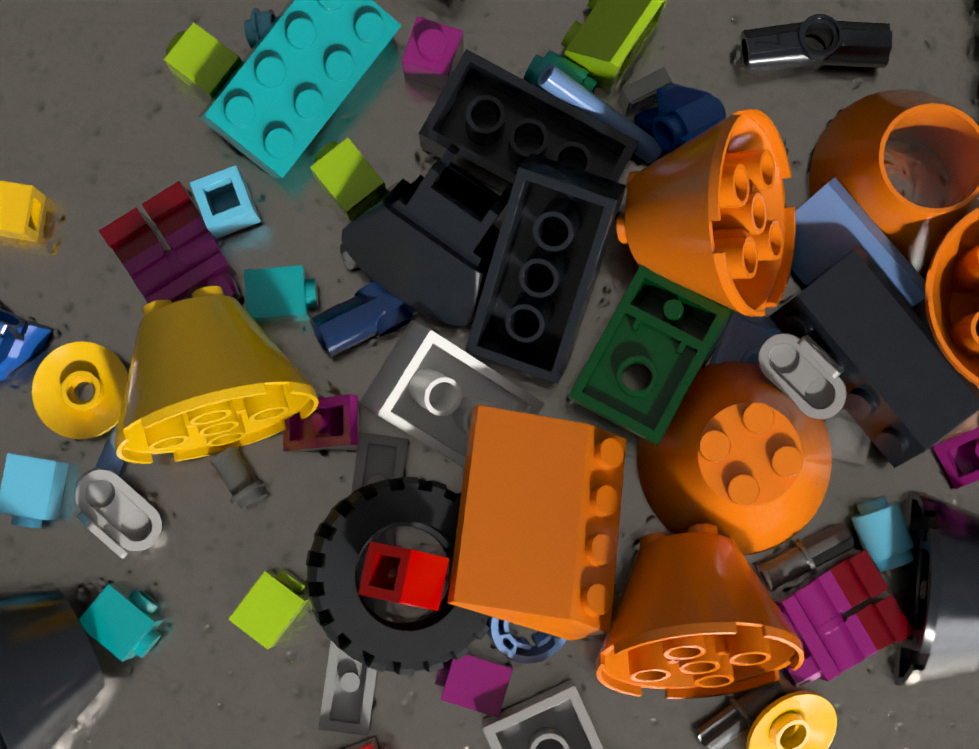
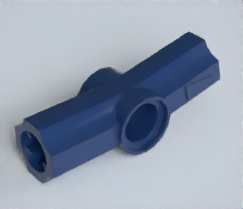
(359, 318)

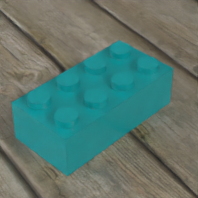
(297, 78)

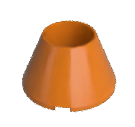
(854, 155)

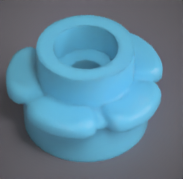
(257, 25)

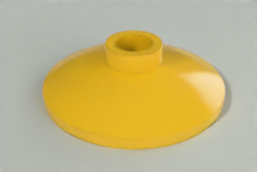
(58, 385)
(794, 722)

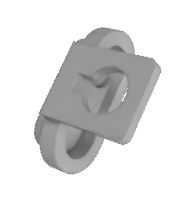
(804, 374)
(116, 512)

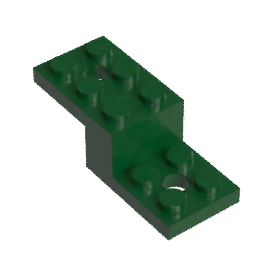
(665, 331)

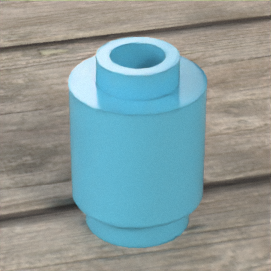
(883, 533)

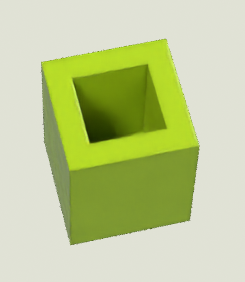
(200, 60)
(347, 177)
(270, 607)

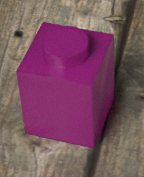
(432, 53)
(475, 682)

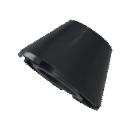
(44, 668)

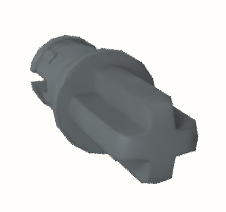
(805, 556)
(737, 716)

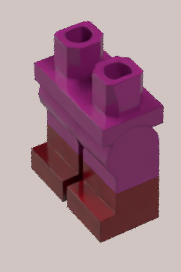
(194, 254)
(839, 640)

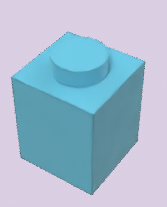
(225, 202)
(32, 489)

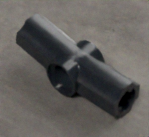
(845, 45)

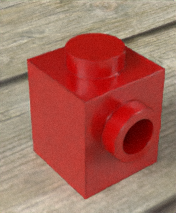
(403, 576)

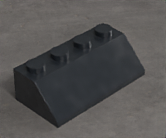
(893, 368)

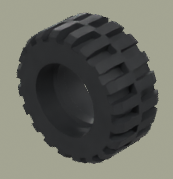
(334, 586)

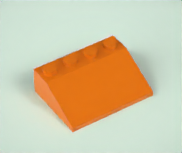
(539, 522)

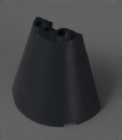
(946, 593)

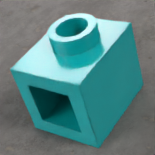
(123, 621)

